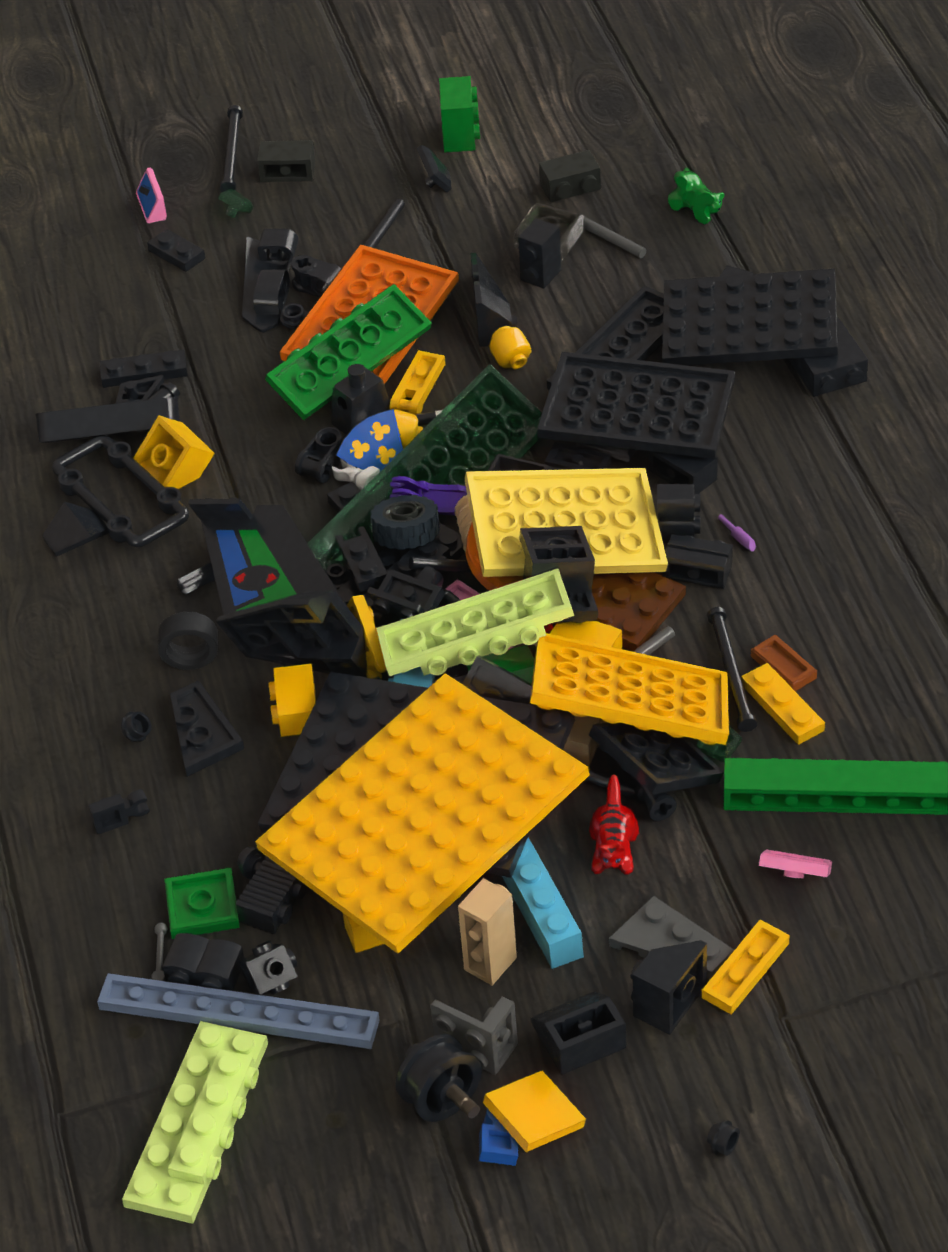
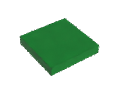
(201, 902)

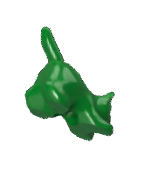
(695, 195)

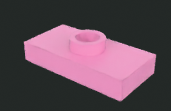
(794, 864)

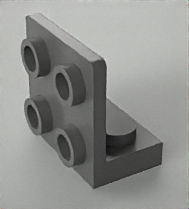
(487, 1040)

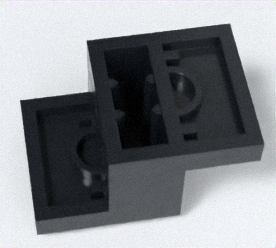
(569, 552)

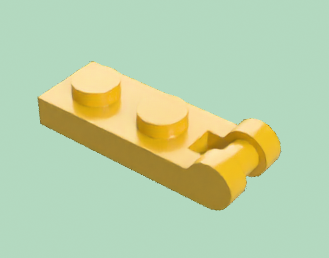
(417, 382)

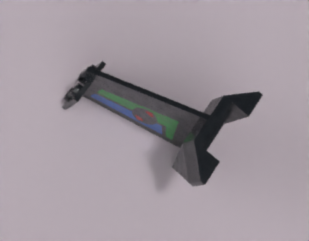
(276, 591)

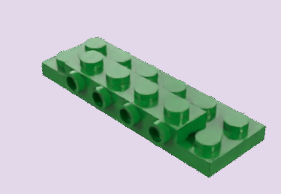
(364, 337)

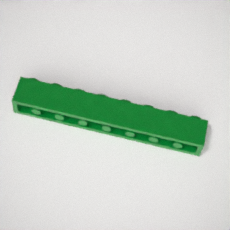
(836, 786)

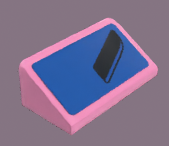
(151, 198)

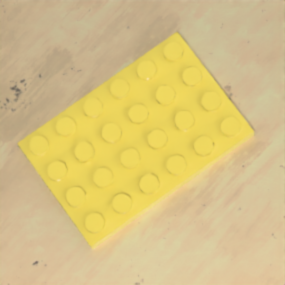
(608, 504)

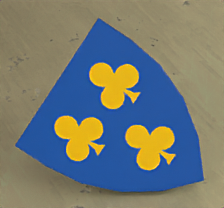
(372, 442)

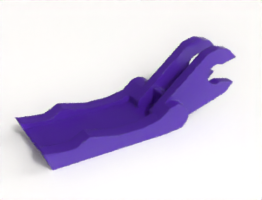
(443, 495)

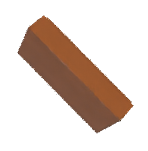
(785, 662)

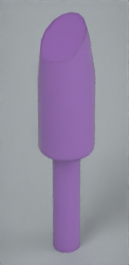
(739, 534)

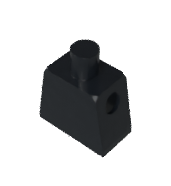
(357, 398)

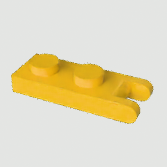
(374, 654)

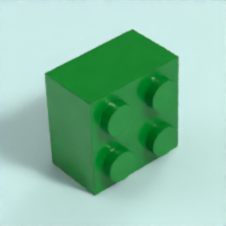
(459, 114)

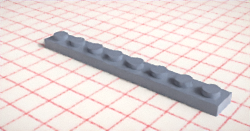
(239, 1010)

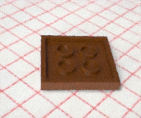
(635, 603)

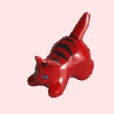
(613, 829)

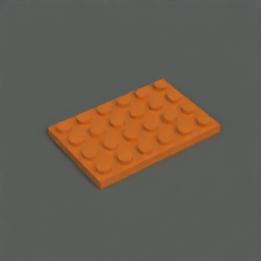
(361, 280)

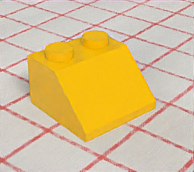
(173, 453)

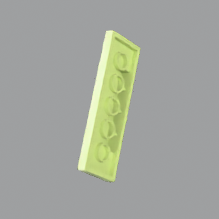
(475, 626)
(196, 1122)

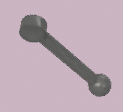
(160, 929)

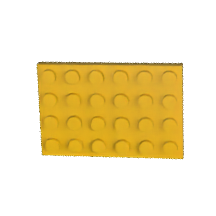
(631, 689)

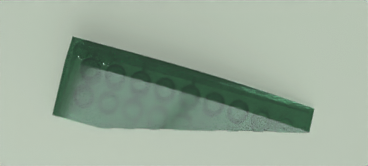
(463, 438)

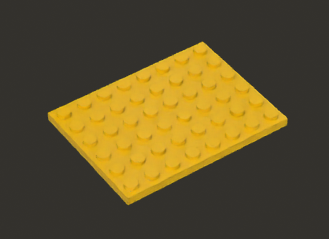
(422, 811)

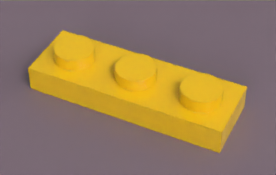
(783, 703)
(745, 966)

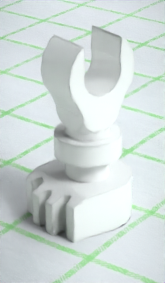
(357, 475)

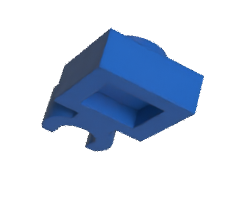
(496, 1143)

